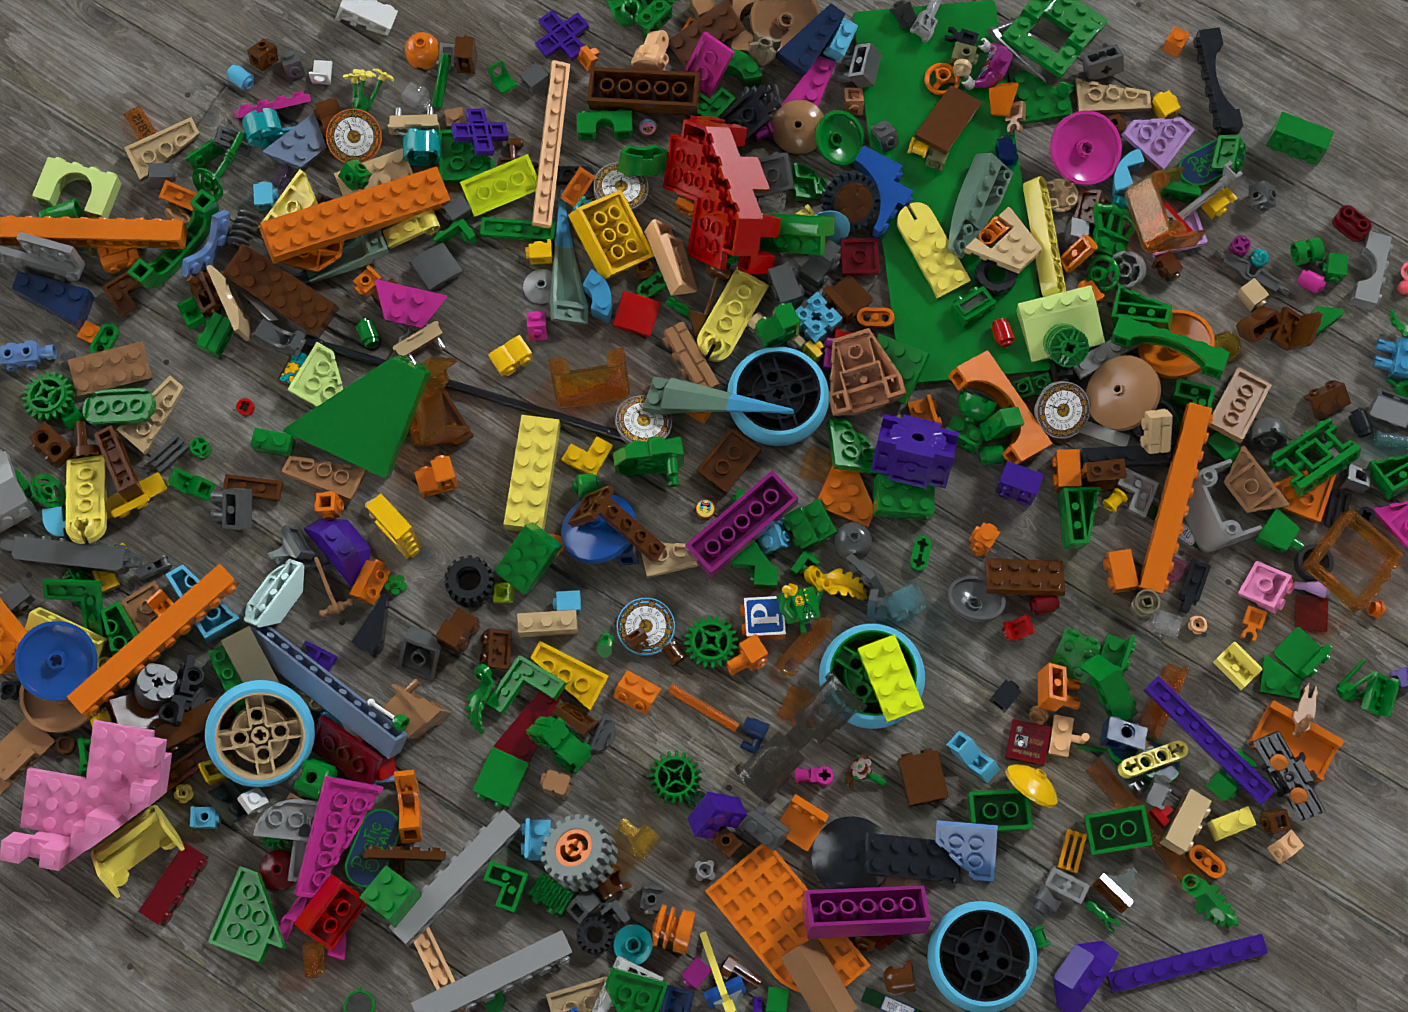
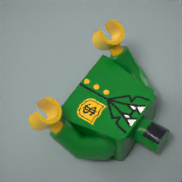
(802, 604)

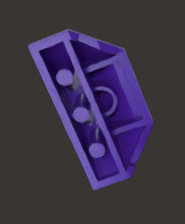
(341, 546)
(1082, 974)

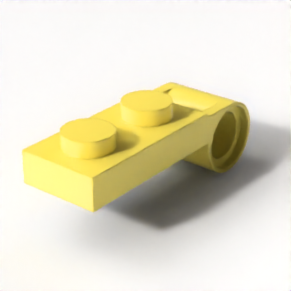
(411, 228)

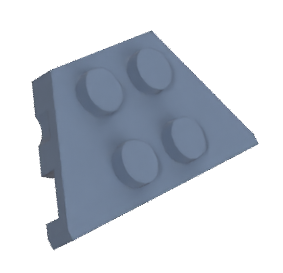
(298, 145)

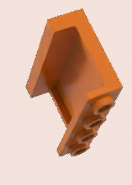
(1316, 743)

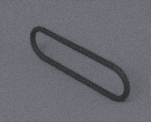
(345, 336)

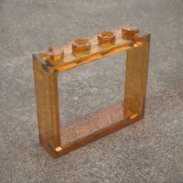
(1374, 538)

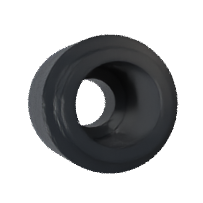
(1361, 423)

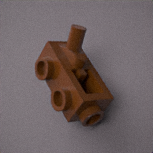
(205, 293)

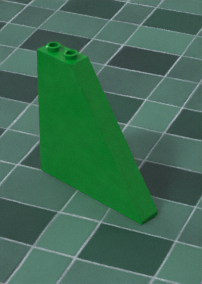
(368, 417)

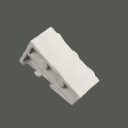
(369, 13)

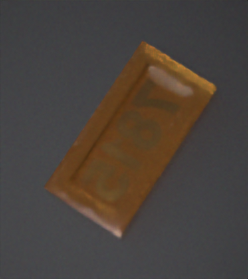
(139, 122)

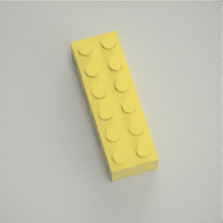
(532, 472)

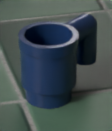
(756, 730)

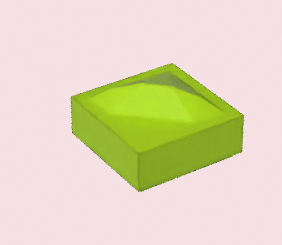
(503, 593)

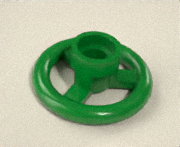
(1093, 272)

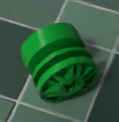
(1056, 341)

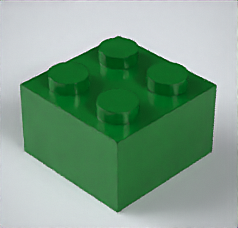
(390, 896)

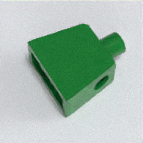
(1279, 534)

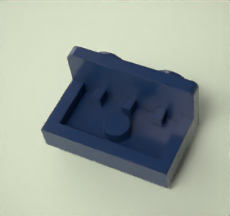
(677, 1000)

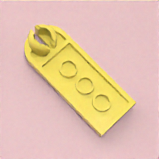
(930, 249)
(730, 315)
(86, 498)

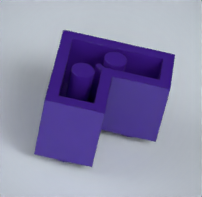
(716, 811)

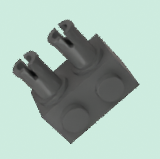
(863, 66)
(236, 508)

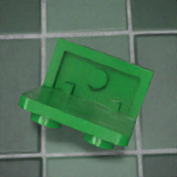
(1075, 651)
(1302, 653)

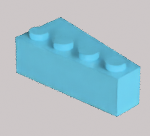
(217, 621)

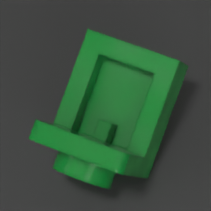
(191, 313)

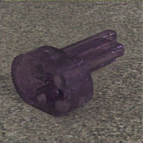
(280, 178)

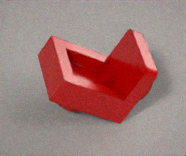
(1018, 628)

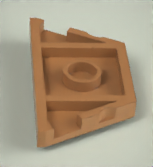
(1252, 485)

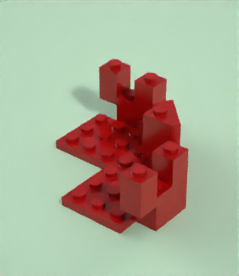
(725, 214)

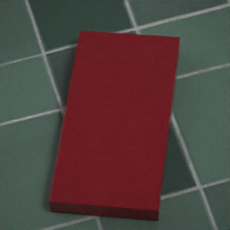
(345, 752)

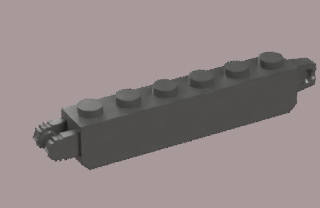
(71, 554)

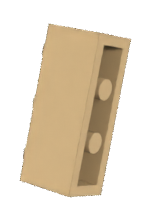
(547, 623)
(1186, 822)

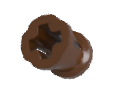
(672, 646)

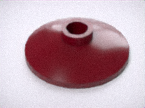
(274, 880)

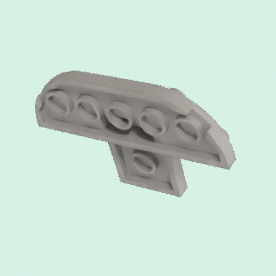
(290, 821)

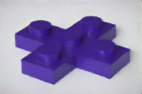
(561, 35)
(479, 132)

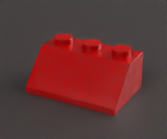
(331, 912)

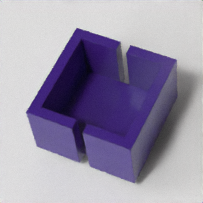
(1019, 483)

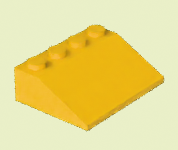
(611, 234)

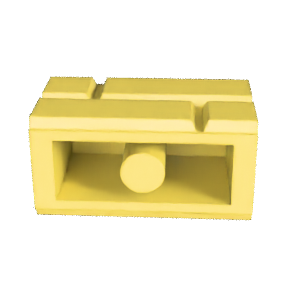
(1231, 824)

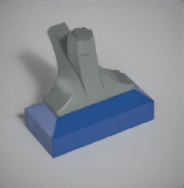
(735, 990)

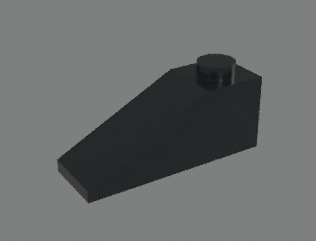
(373, 631)

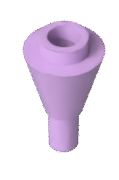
(1313, 587)

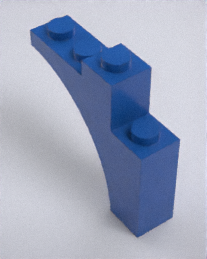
(886, 176)

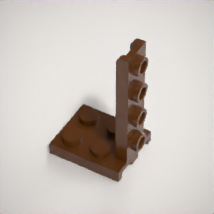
(601, 504)

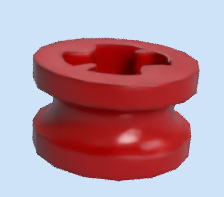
(251, 408)

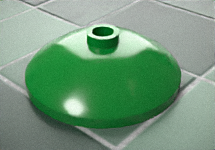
(847, 136)

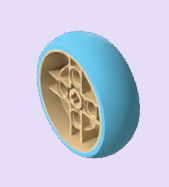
(220, 740)

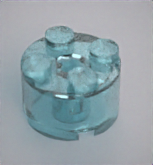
(905, 601)

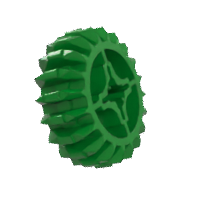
(682, 783)

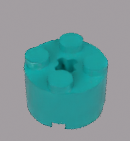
(262, 127)
(421, 147)

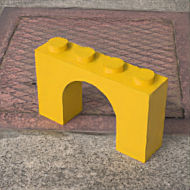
(394, 526)

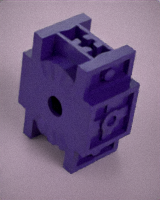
(914, 451)

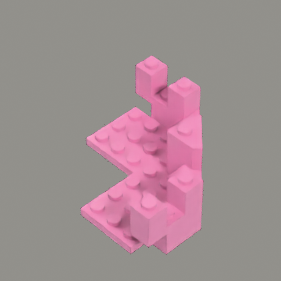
(76, 812)

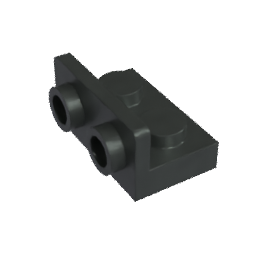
(225, 801)

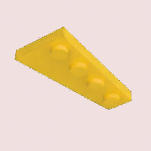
(581, 680)

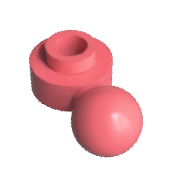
(1402, 287)

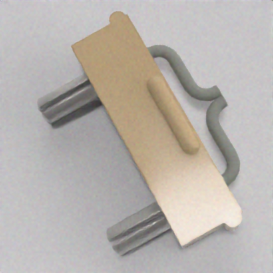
(401, 123)
(419, 340)

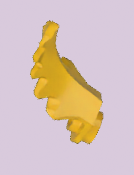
(839, 582)

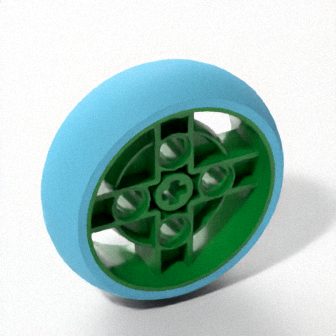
(841, 656)

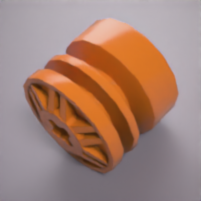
(673, 929)

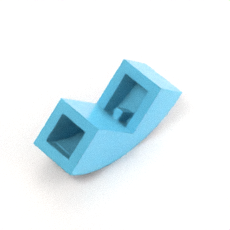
(1121, 178)
(970, 755)

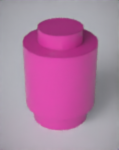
(1311, 281)

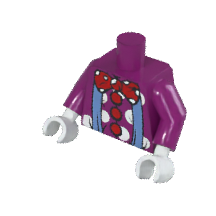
(994, 66)

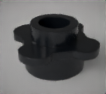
(6, 686)

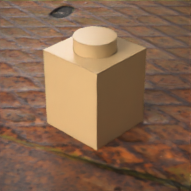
(1252, 295)

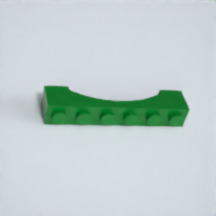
(1208, 358)

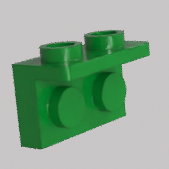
(654, 16)
(1229, 149)
(1181, 192)
(969, 436)

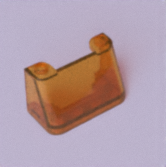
(590, 384)

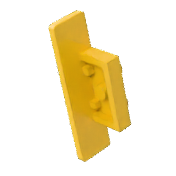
(151, 486)

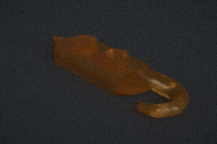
(806, 644)

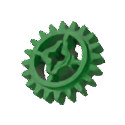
(54, 398)
(717, 636)

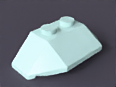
(276, 595)

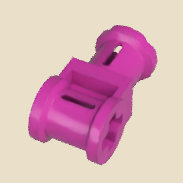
(812, 775)

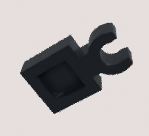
(965, 36)

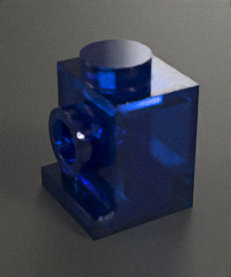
(1006, 151)

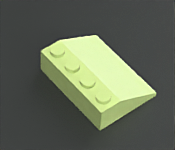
(1069, 307)

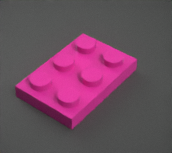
(711, 61)

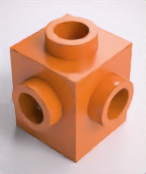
(328, 505)

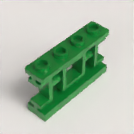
(1322, 469)

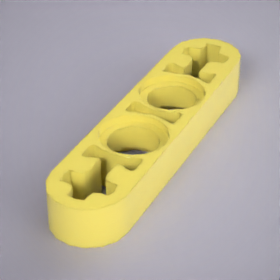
(1154, 762)

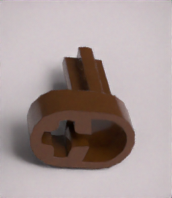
(82, 448)
(731, 966)

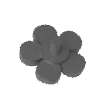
(65, 357)

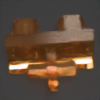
(313, 959)

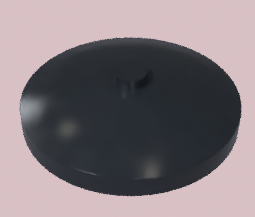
(840, 854)

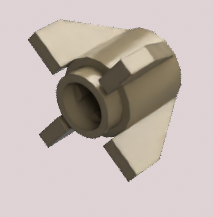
(763, 49)

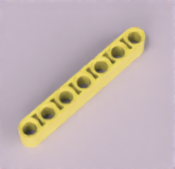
(1044, 232)

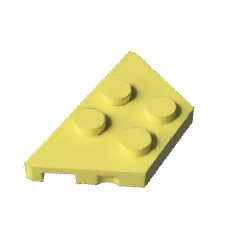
(294, 198)

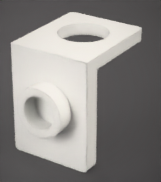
(321, 72)

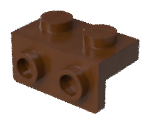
(1328, 398)

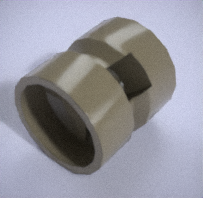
(1145, 604)

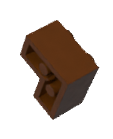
(457, 631)

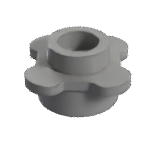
(704, 865)

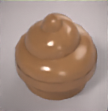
(1038, 715)

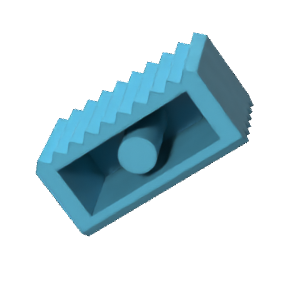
(840, 40)

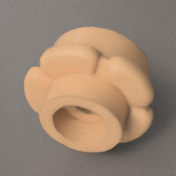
(1202, 624)

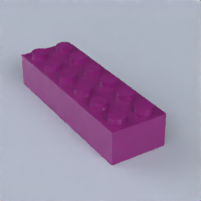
(741, 524)
(865, 911)

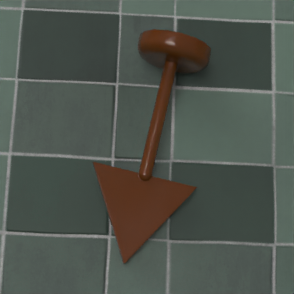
(699, 319)

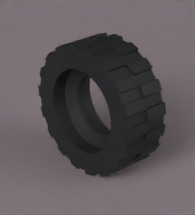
(994, 289)

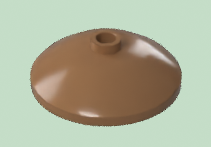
(793, 139)

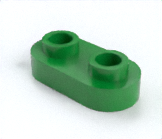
(102, 339)

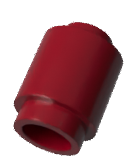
(1044, 604)

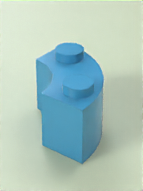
(600, 294)

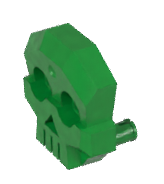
(649, 457)

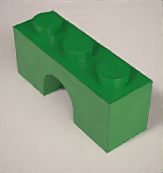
(590, 122)

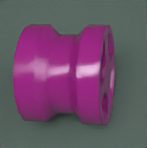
(1241, 242)

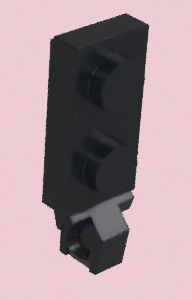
(1193, 584)

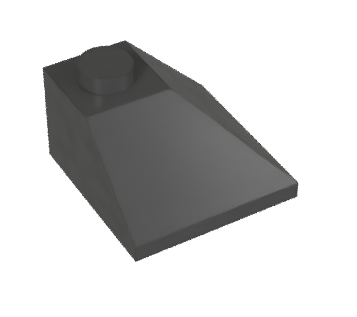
(419, 653)

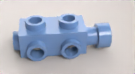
(18, 357)

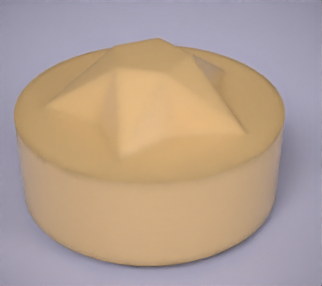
(962, 67)

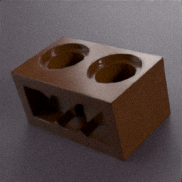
(53, 443)

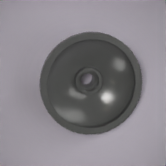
(971, 601)

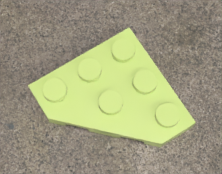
(317, 377)

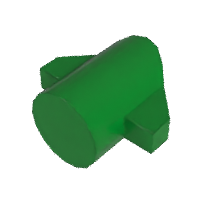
(605, 645)

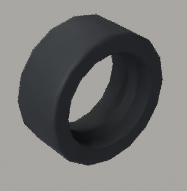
(1298, 562)

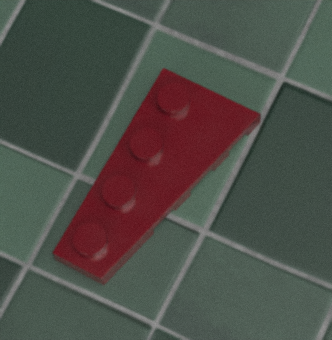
(515, 739)

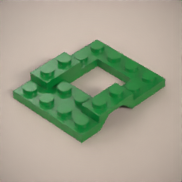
(1069, 15)

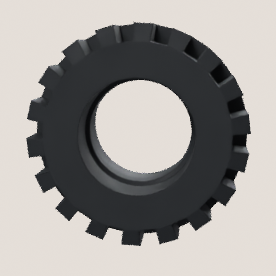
(465, 566)

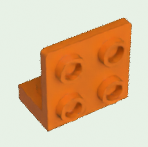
(803, 821)

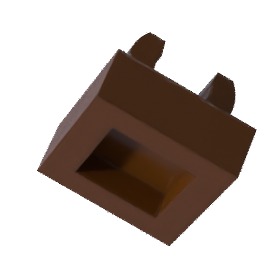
(635, 638)

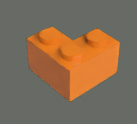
(437, 478)

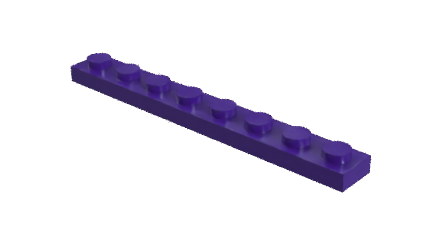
(1209, 740)
(1186, 963)

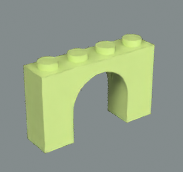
(59, 173)

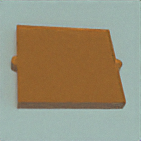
(816, 465)
(794, 701)

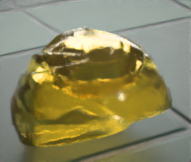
(1229, 342)

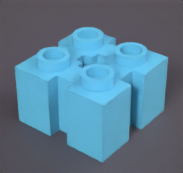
(817, 309)

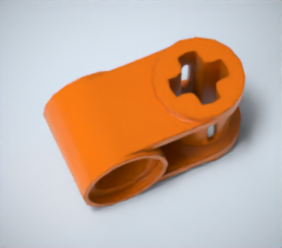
(993, 232)

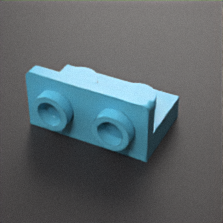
(534, 835)

